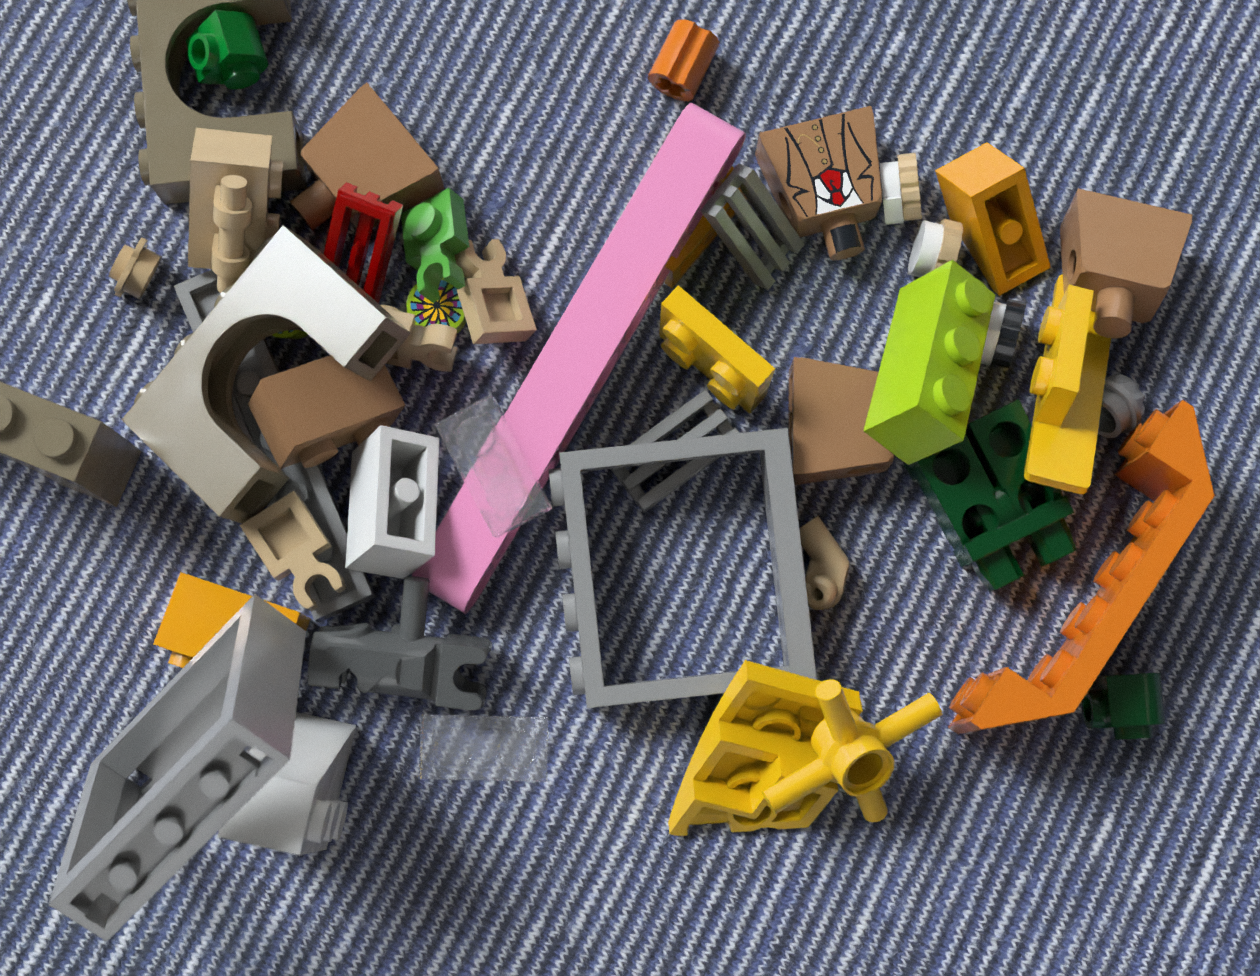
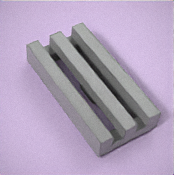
(774, 250)
(715, 420)

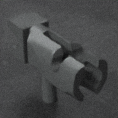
(401, 659)

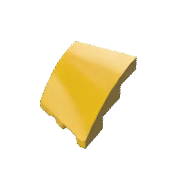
(750, 743)

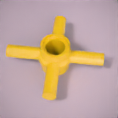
(852, 752)

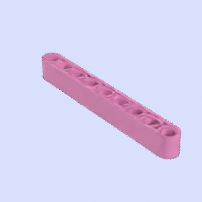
(591, 336)

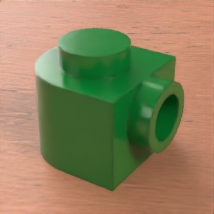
(227, 50)

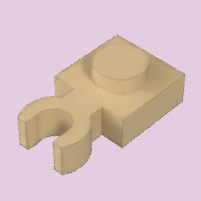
(490, 302)
(428, 344)
(289, 543)

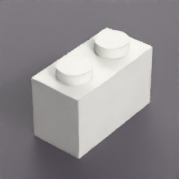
(392, 503)

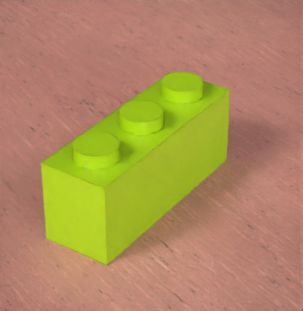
(930, 363)

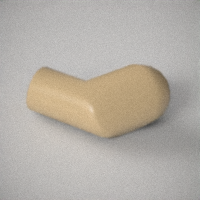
(827, 565)

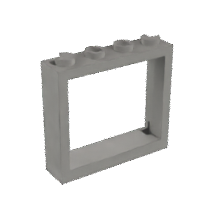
(784, 548)
(192, 748)

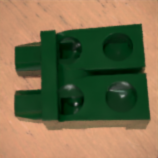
(988, 503)

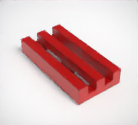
(370, 208)

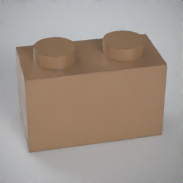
(321, 408)

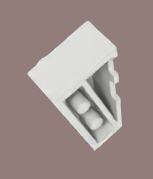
(300, 803)

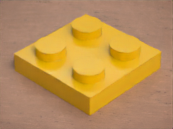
(702, 340)

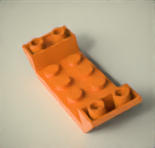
(1170, 468)

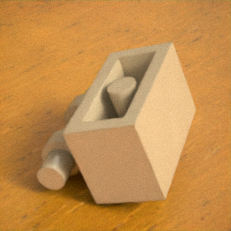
(230, 201)

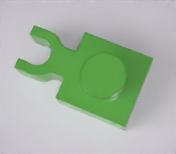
(432, 238)

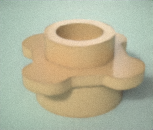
(134, 269)

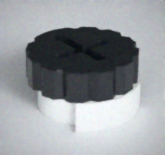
(1003, 333)

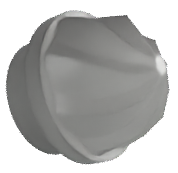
(1121, 406)

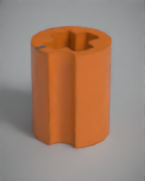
(683, 60)

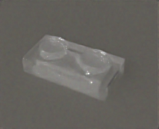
(493, 466)
(484, 748)

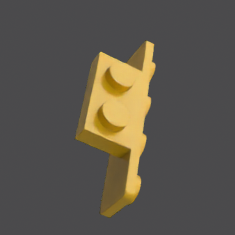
(1068, 393)

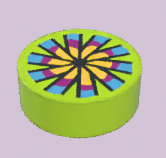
(443, 311)

